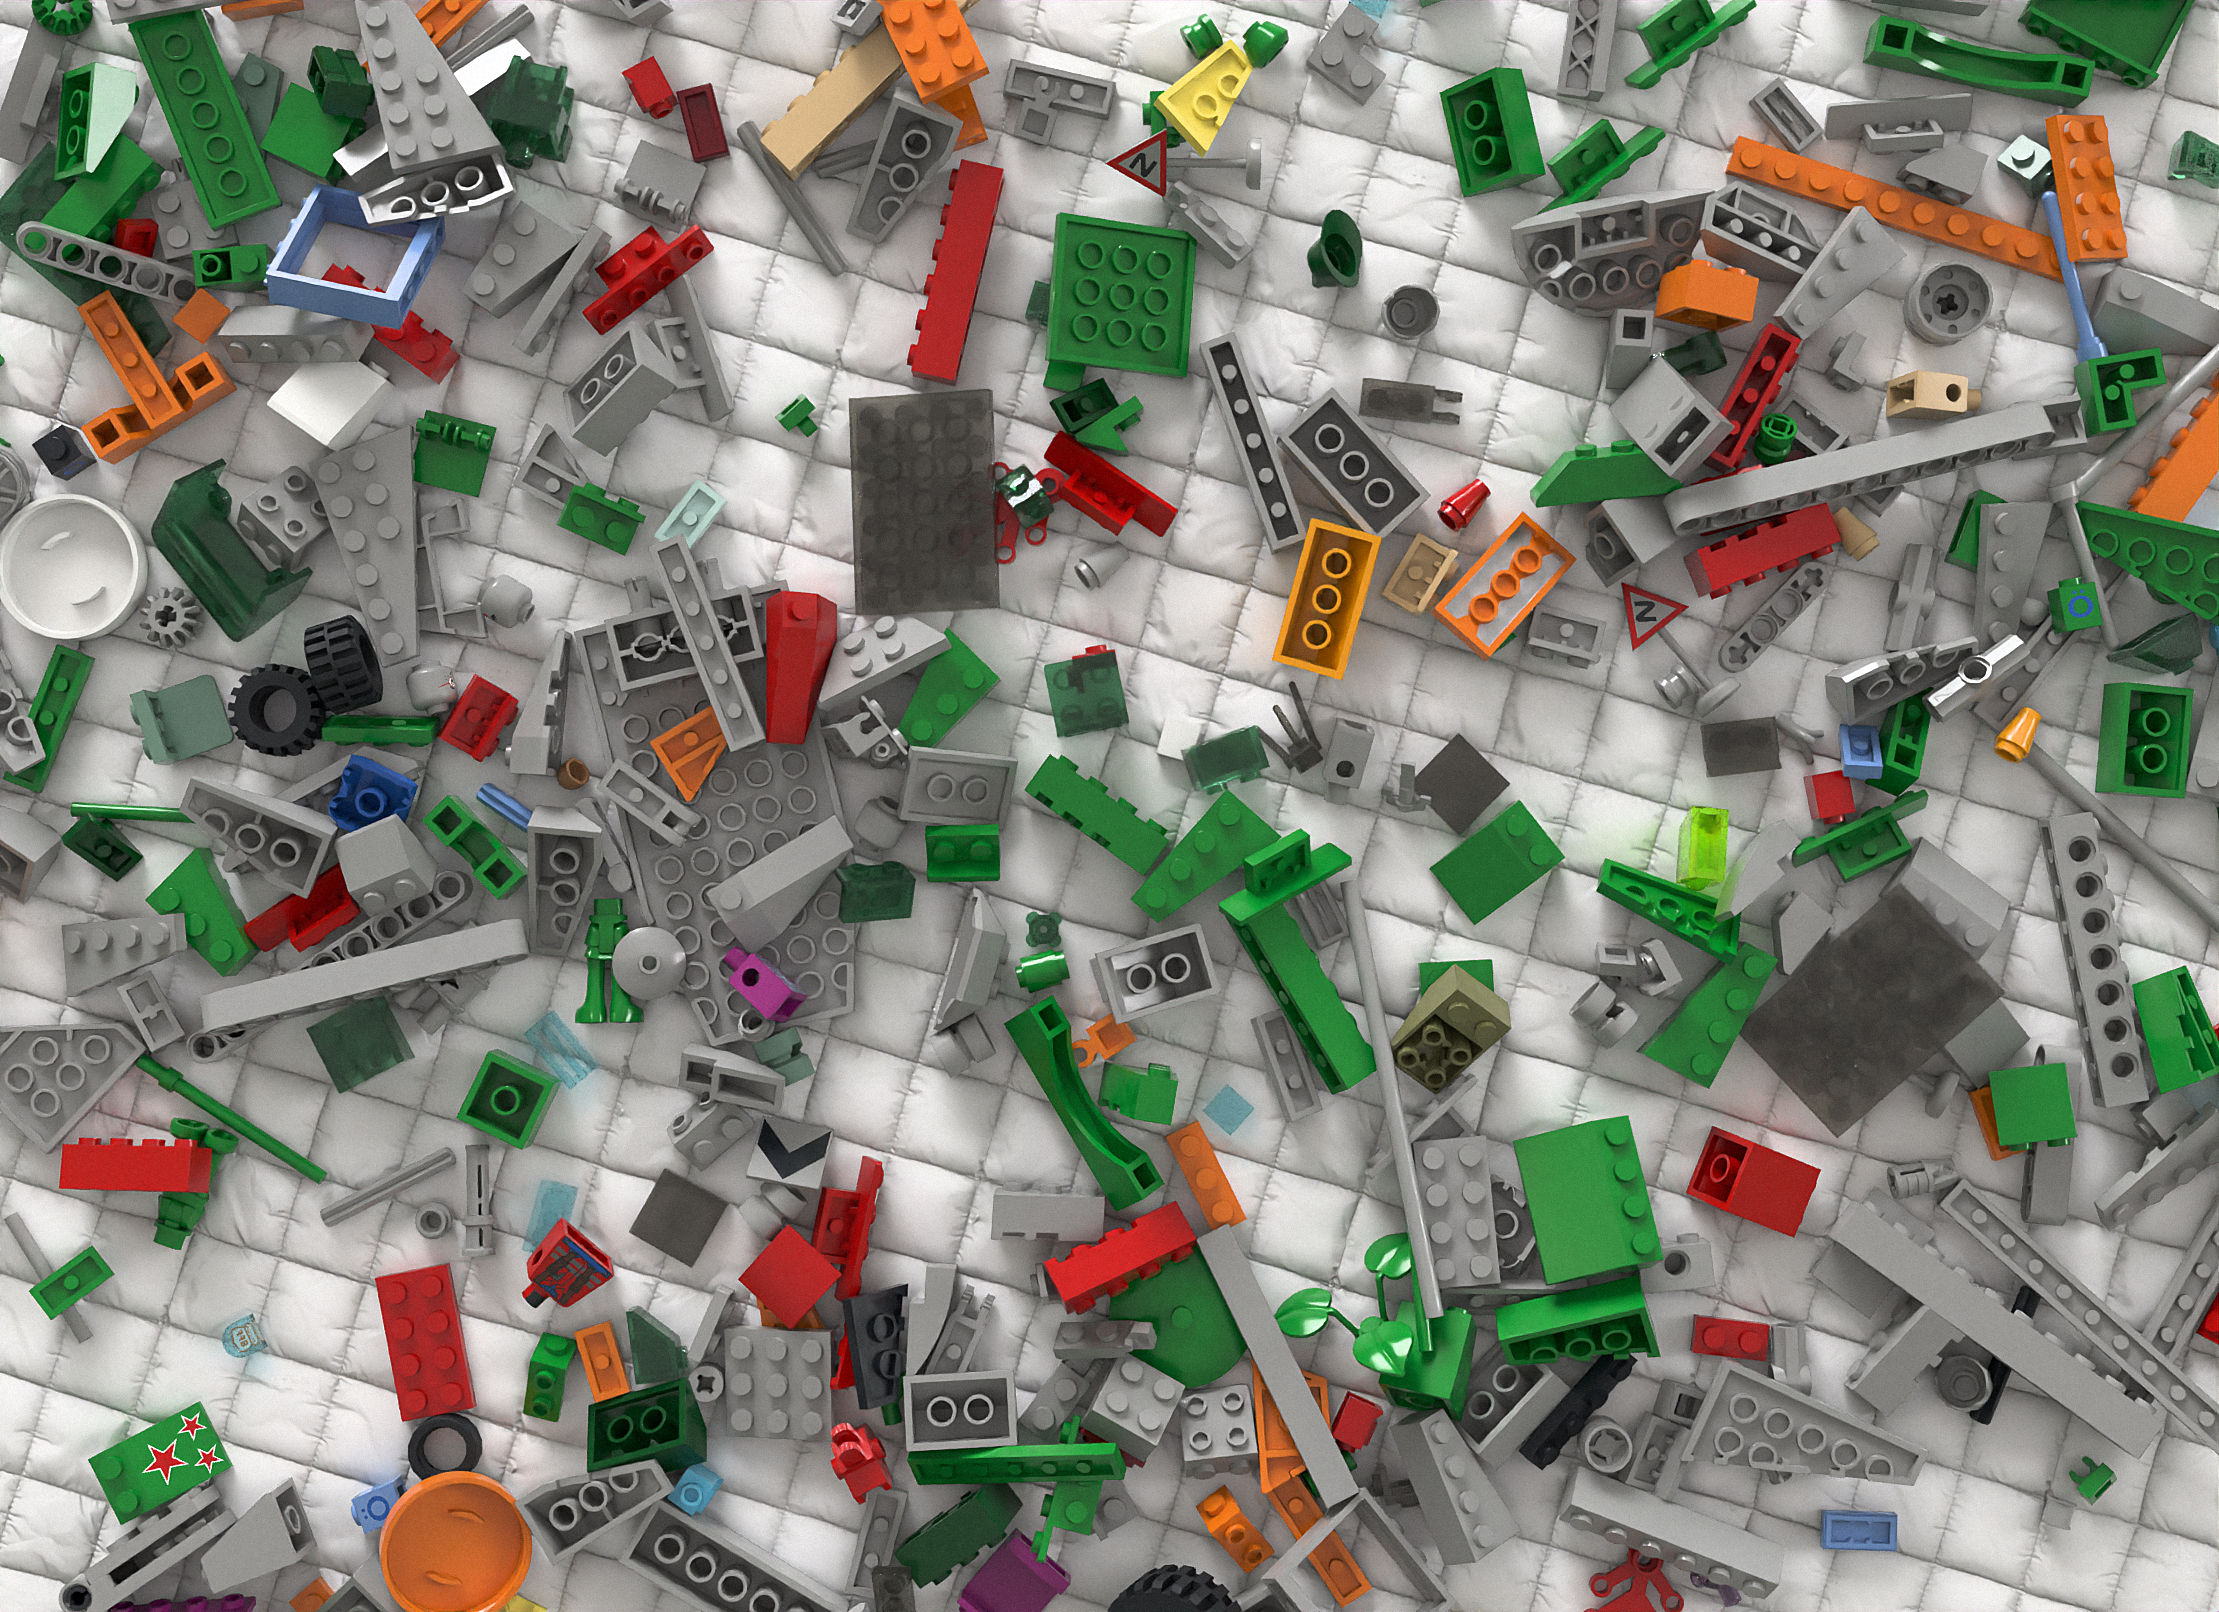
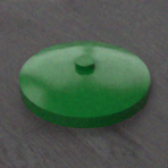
(1190, 1318)

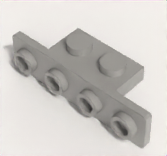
(28, 90)
(1899, 122)
(690, 349)
(1437, 1122)

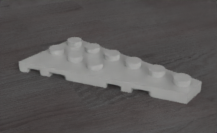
(418, 96)

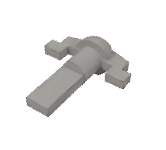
(1405, 800)

